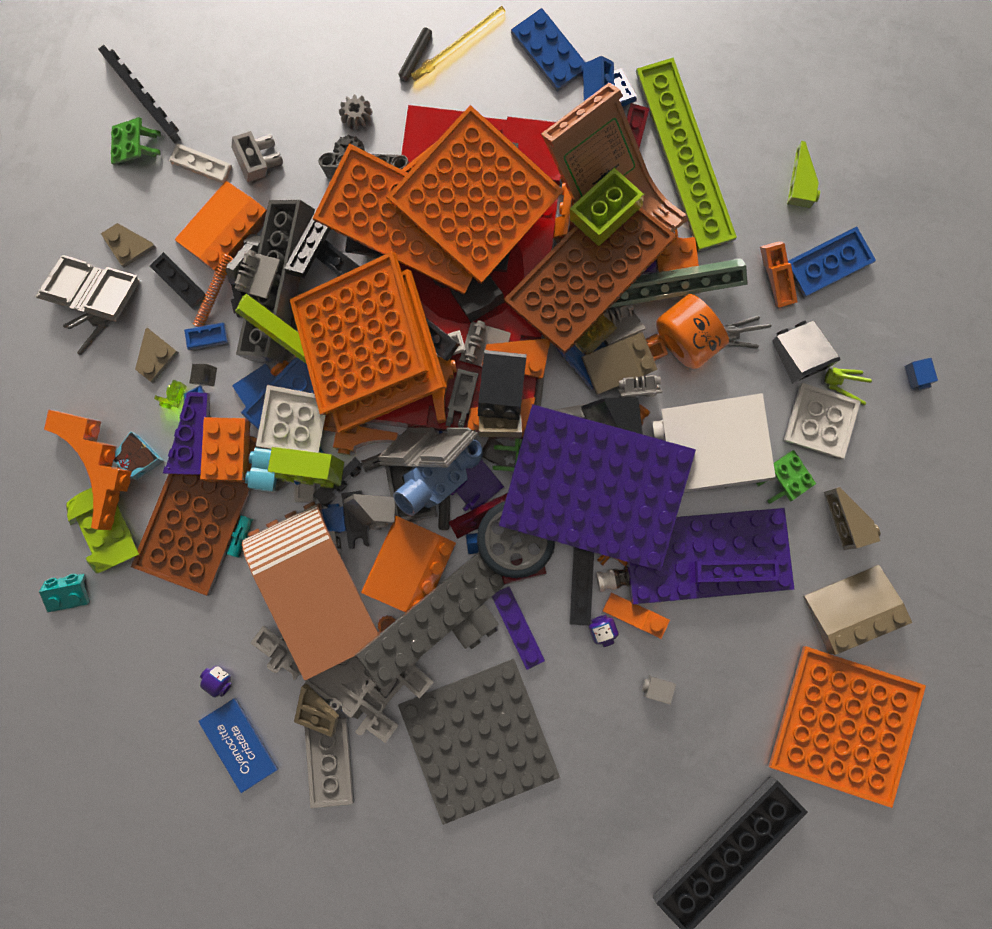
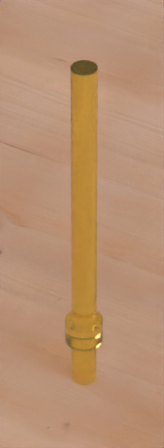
(429, 65)

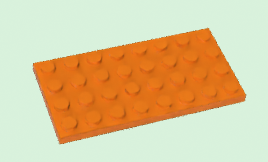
(359, 210)

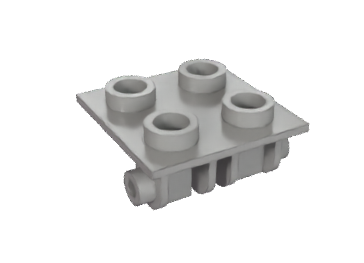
(257, 274)
(626, 323)
(476, 340)
(630, 389)

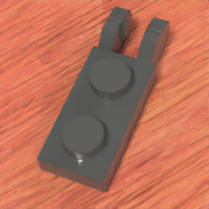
(462, 396)

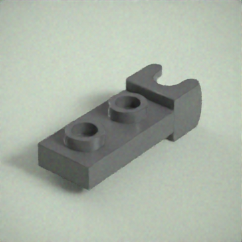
(252, 243)

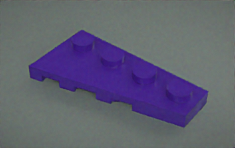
(187, 445)

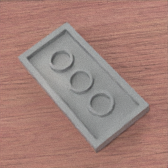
(329, 767)

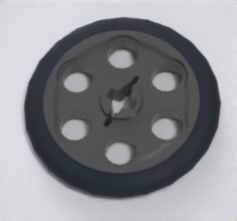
(501, 563)

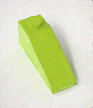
(804, 181)

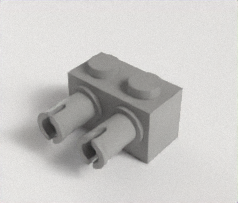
(249, 157)

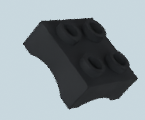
(479, 298)

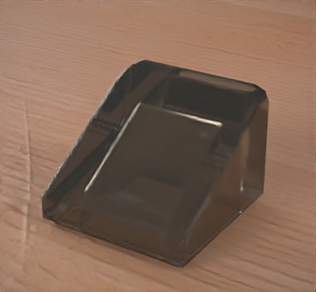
(203, 374)

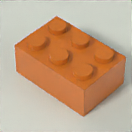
(225, 449)

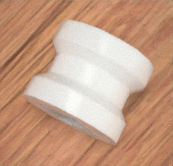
(606, 580)

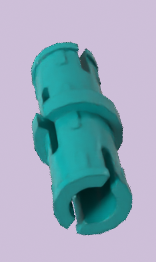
(239, 535)

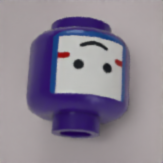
(603, 630)
(215, 681)

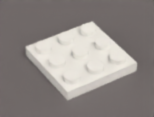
(290, 420)
(822, 421)

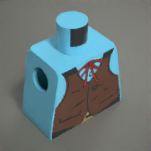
(136, 456)

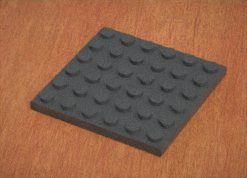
(478, 741)

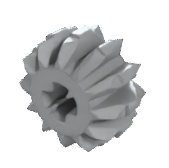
(360, 106)

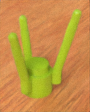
(836, 377)

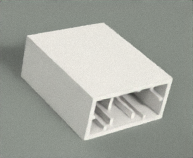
(728, 441)

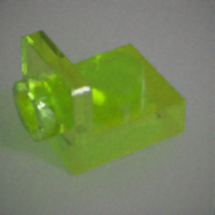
(174, 395)

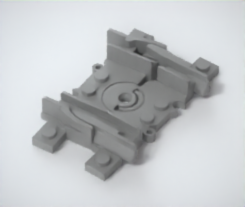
(347, 684)

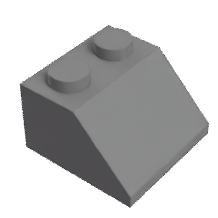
(372, 510)

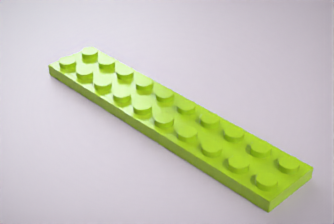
(686, 154)

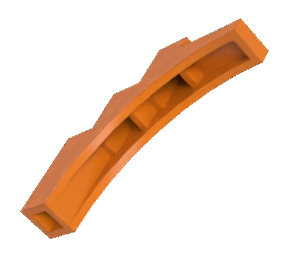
(98, 460)

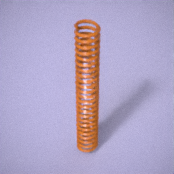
(216, 292)

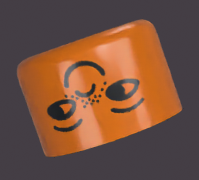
(692, 331)

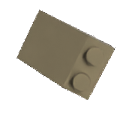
(619, 361)
(851, 522)

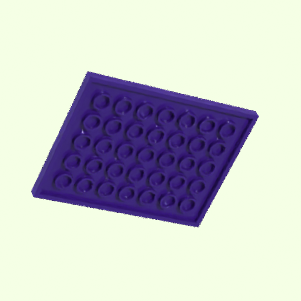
(597, 487)

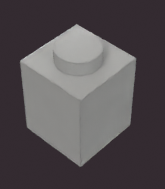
(658, 689)

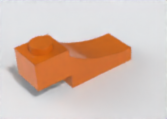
(779, 273)
(448, 369)
(364, 436)
(636, 615)

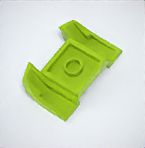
(106, 546)

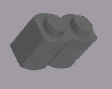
(476, 626)

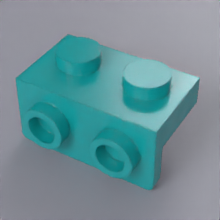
(64, 592)

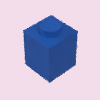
(921, 374)
(334, 518)

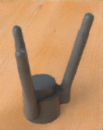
(94, 320)
(734, 331)

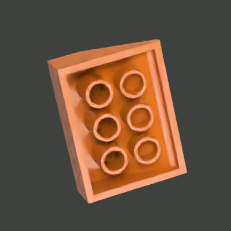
(222, 226)
(407, 565)

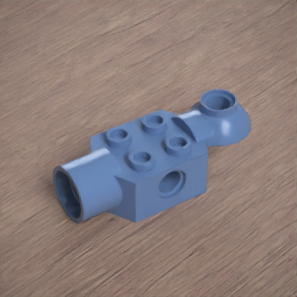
(433, 484)

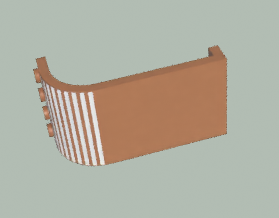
(309, 590)

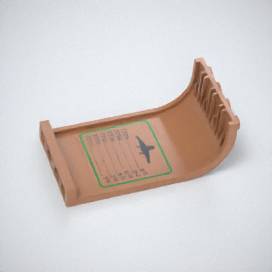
(595, 141)

